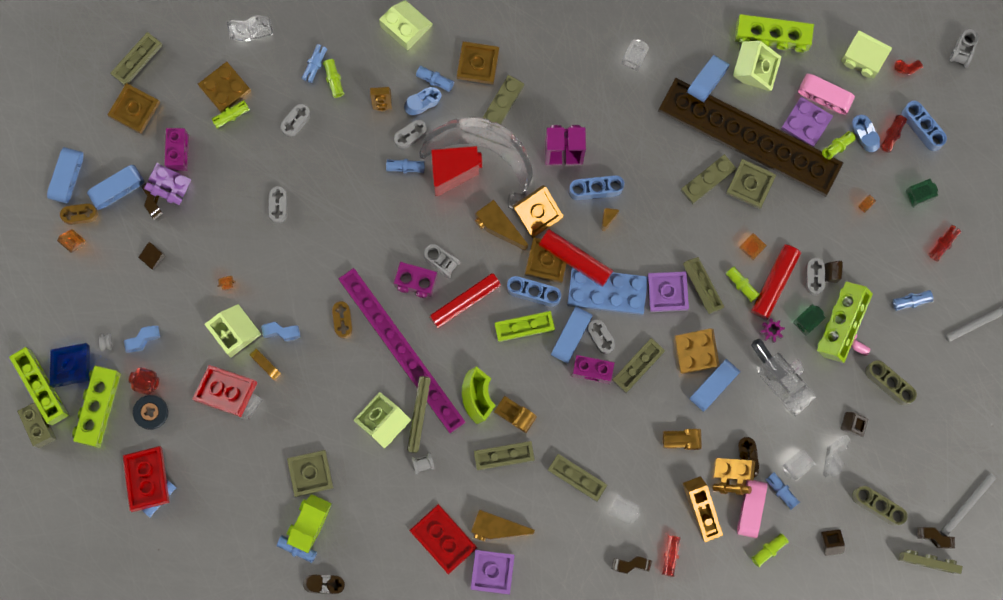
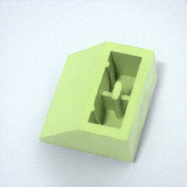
(233, 329)

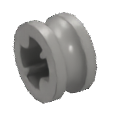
(105, 341)

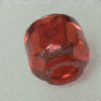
(144, 381)

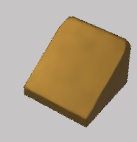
(608, 217)

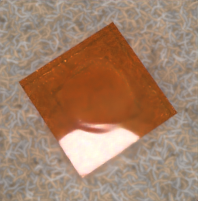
(71, 240)
(753, 246)

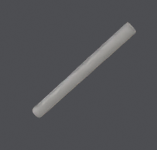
(975, 324)
(968, 505)

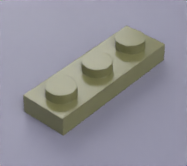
(136, 59)
(504, 100)
(708, 179)
(703, 285)
(638, 365)
(504, 455)
(577, 477)
(930, 561)

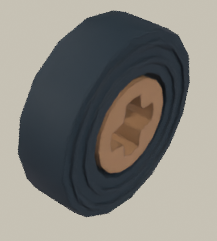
(160, 413)

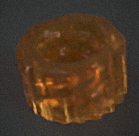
(867, 203)

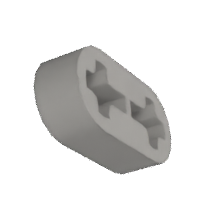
(292, 117)
(408, 130)
(273, 204)
(820, 276)
(604, 334)

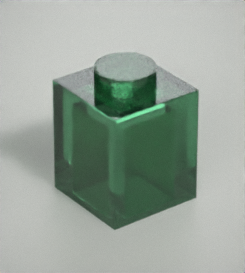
(922, 193)
(809, 319)

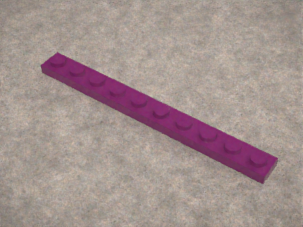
(400, 348)

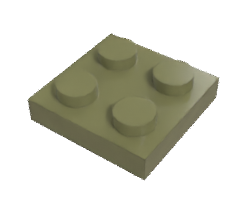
(751, 184)
(310, 473)

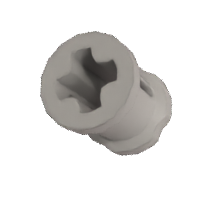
(423, 463)

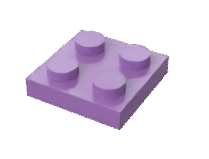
(807, 122)
(668, 291)
(492, 572)

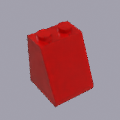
(454, 167)

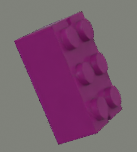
(557, 138)

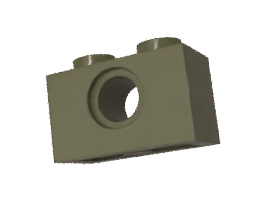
(35, 425)

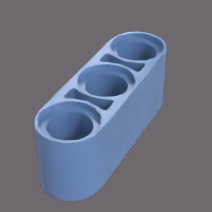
(708, 78)
(924, 135)
(65, 175)
(604, 182)
(115, 187)
(527, 284)
(571, 335)
(714, 385)

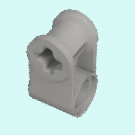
(964, 51)
(442, 260)

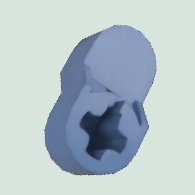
(422, 101)
(863, 125)
(274, 329)
(138, 343)

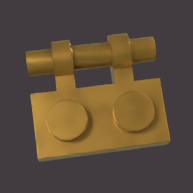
(734, 469)

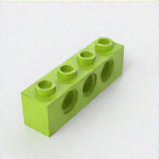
(783, 28)
(847, 331)
(39, 386)
(100, 417)

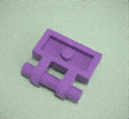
(169, 180)

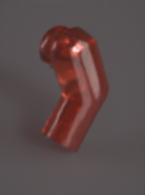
(906, 69)

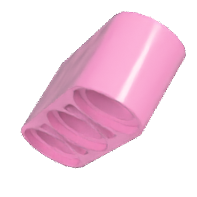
(826, 94)
(752, 509)

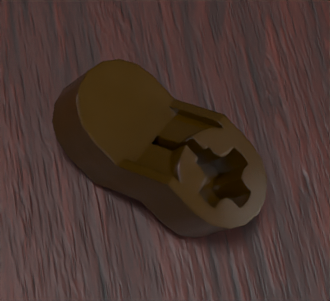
(151, 203)
(746, 449)
(937, 539)
(625, 567)
(332, 583)

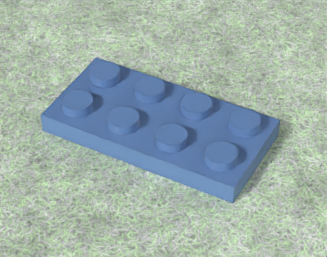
(620, 293)

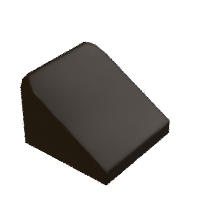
(151, 256)
(833, 271)
(854, 424)
(833, 542)

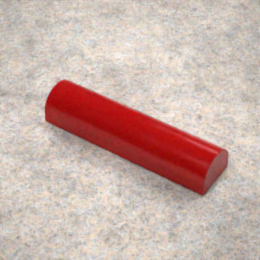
(575, 257)
(776, 281)
(465, 300)

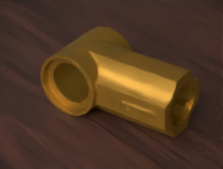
(688, 439)

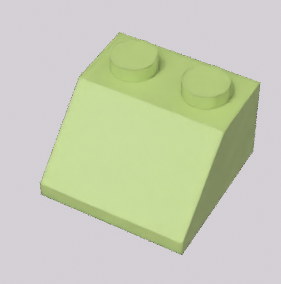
(404, 24)
(866, 54)
(757, 65)
(382, 420)

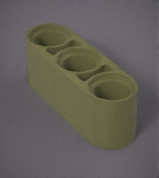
(881, 381)
(870, 505)

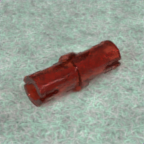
(893, 133)
(944, 243)
(671, 556)

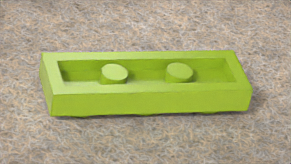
(524, 326)

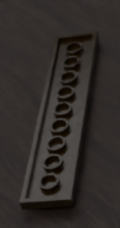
(751, 138)

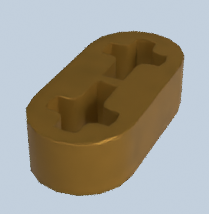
(79, 218)
(337, 319)
(265, 364)

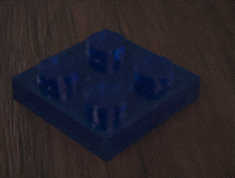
(69, 365)

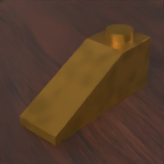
(498, 224)
(703, 508)
(494, 527)

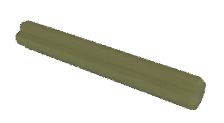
(418, 414)

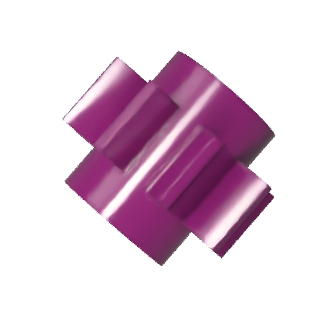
(775, 326)

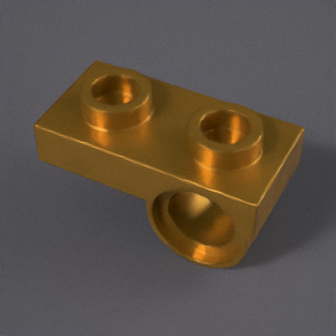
(381, 98)
(515, 414)

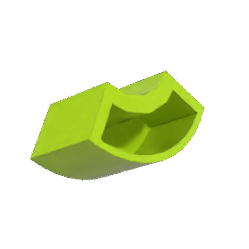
(476, 395)
(309, 523)

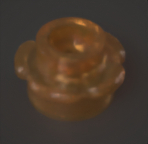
(226, 282)

